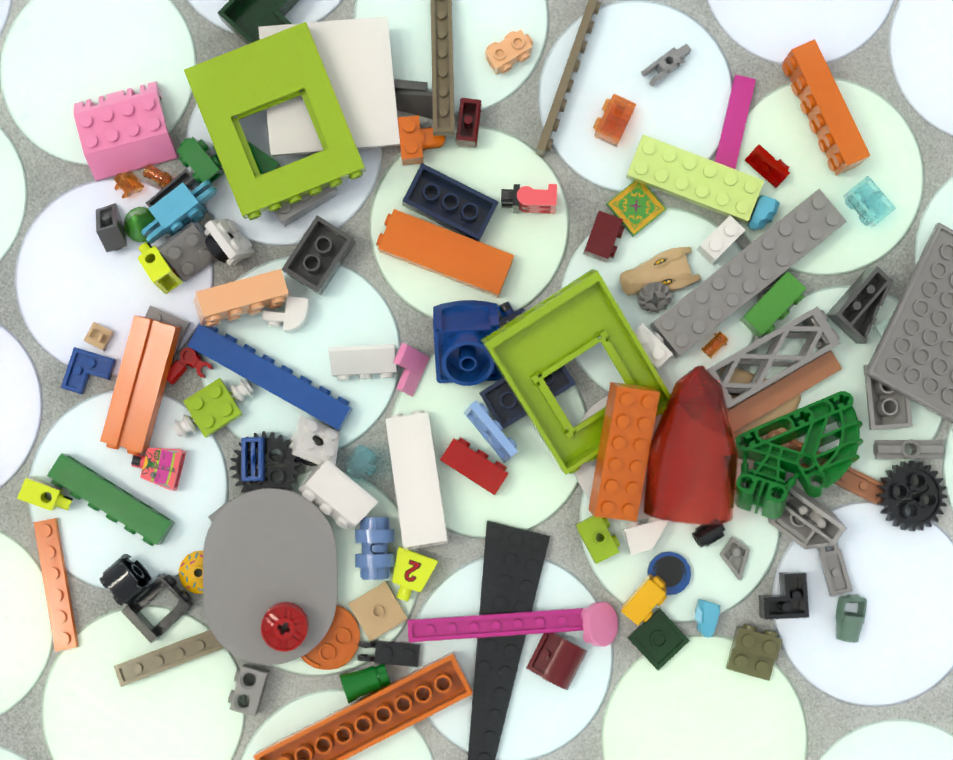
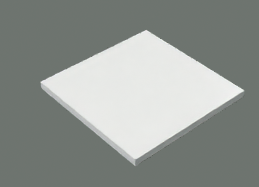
(361, 75)

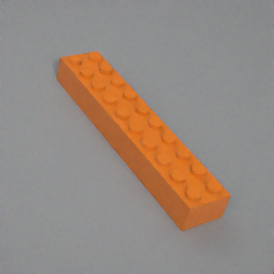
(376, 715)

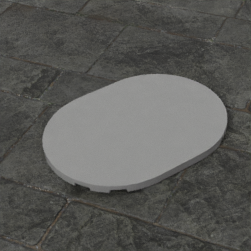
(263, 553)

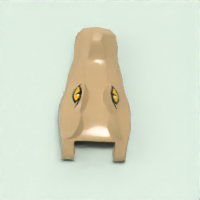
(665, 267)

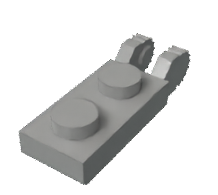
(834, 570)

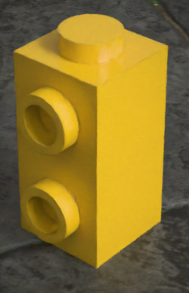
(644, 599)

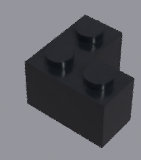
(791, 601)

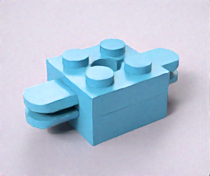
(178, 210)

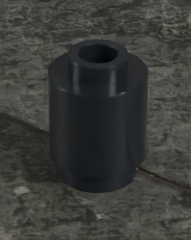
(708, 534)

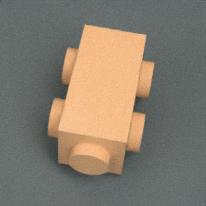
(509, 51)

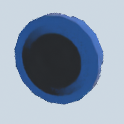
(672, 570)

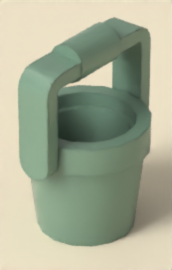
(850, 623)

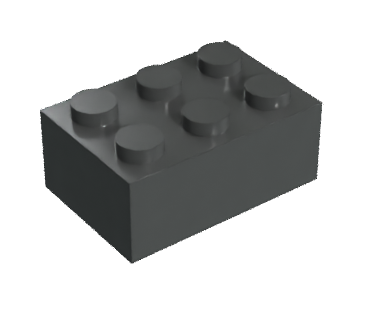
(318, 255)

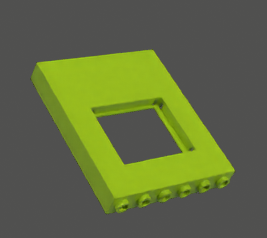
(258, 79)
(552, 337)

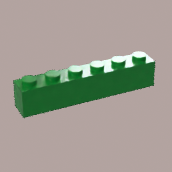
(110, 499)

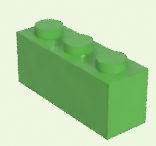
(774, 305)

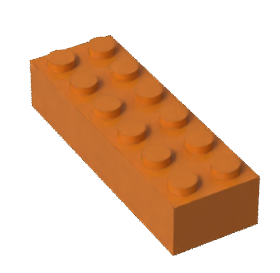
(825, 108)
(623, 451)

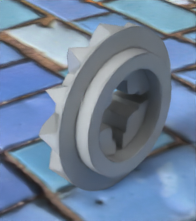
(646, 295)

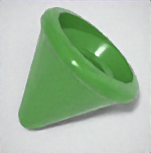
(137, 220)

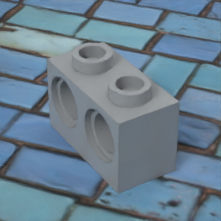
(253, 691)

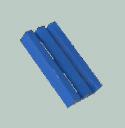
(261, 459)

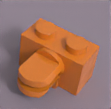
(416, 139)

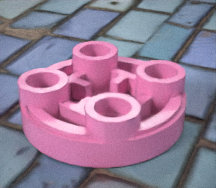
(599, 624)

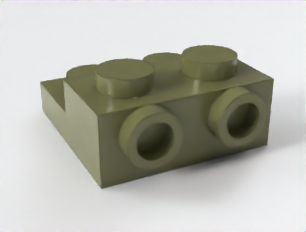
(753, 652)

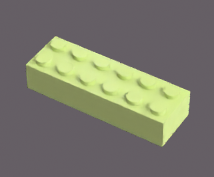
(694, 179)

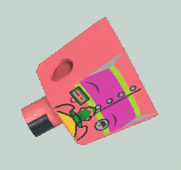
(161, 466)

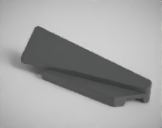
(413, 98)

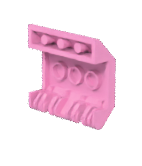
(124, 131)

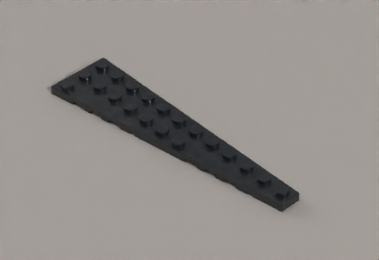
(509, 585)

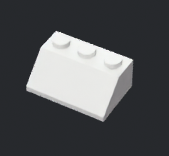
(363, 361)
(337, 495)

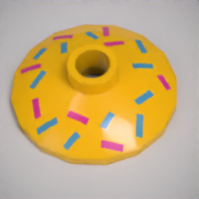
(187, 572)

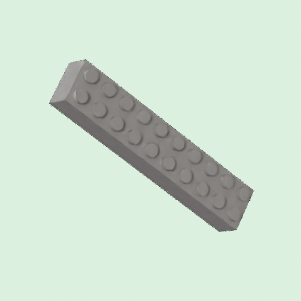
(748, 273)

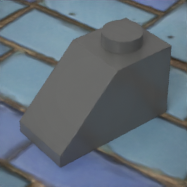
(110, 228)

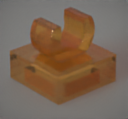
(128, 183)

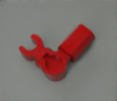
(187, 357)

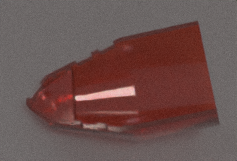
(693, 455)

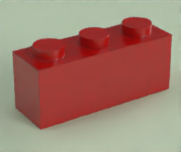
(474, 465)

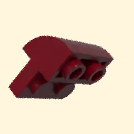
(556, 660)

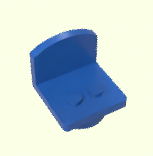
(458, 343)

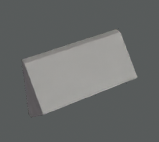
(886, 407)

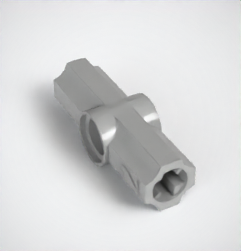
(920, 449)

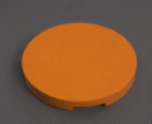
(338, 644)

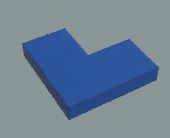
(81, 365)

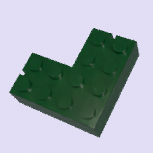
(247, 15)

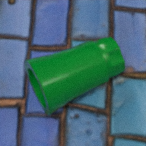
(364, 681)

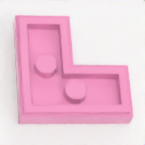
(414, 366)

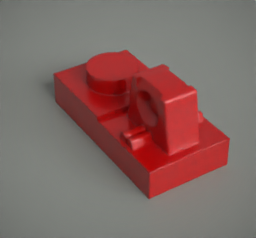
(767, 166)

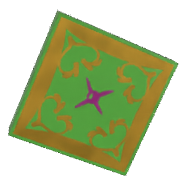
(636, 207)

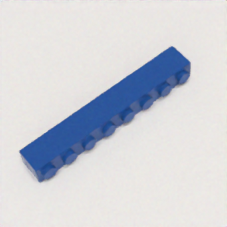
(270, 377)

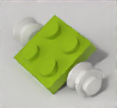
(213, 408)

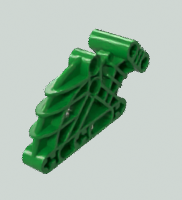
(765, 482)

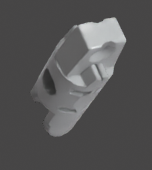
(674, 57)

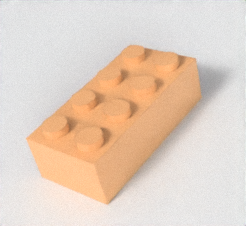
(241, 297)

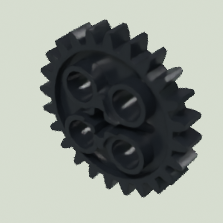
(287, 458)
(903, 478)

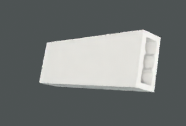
(416, 480)

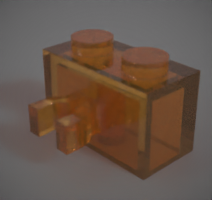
(614, 120)

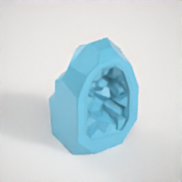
(763, 212)
(706, 617)

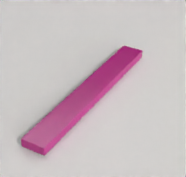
(495, 625)

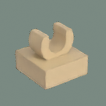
(98, 336)

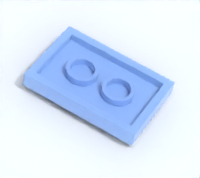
(491, 431)

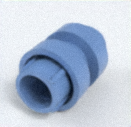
(374, 565)

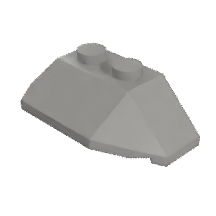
(808, 521)

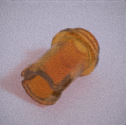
(157, 176)
(715, 344)

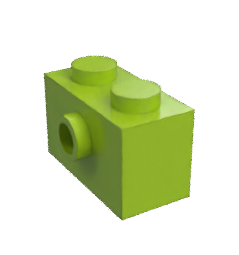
(598, 538)

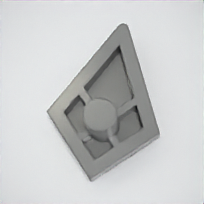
(735, 556)

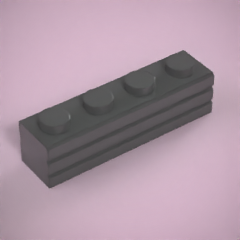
(184, 177)

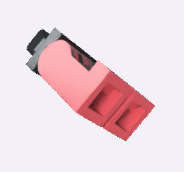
(529, 199)

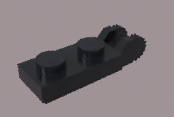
(391, 653)

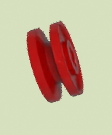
(276, 616)

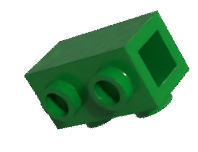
(196, 155)

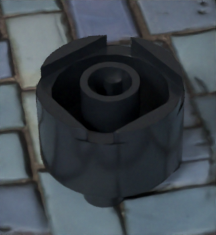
(126, 580)

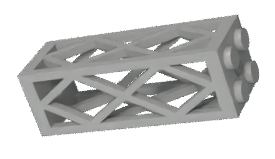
(818, 332)

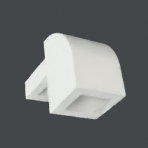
(295, 315)

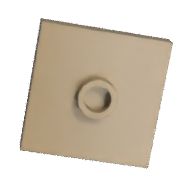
(378, 611)

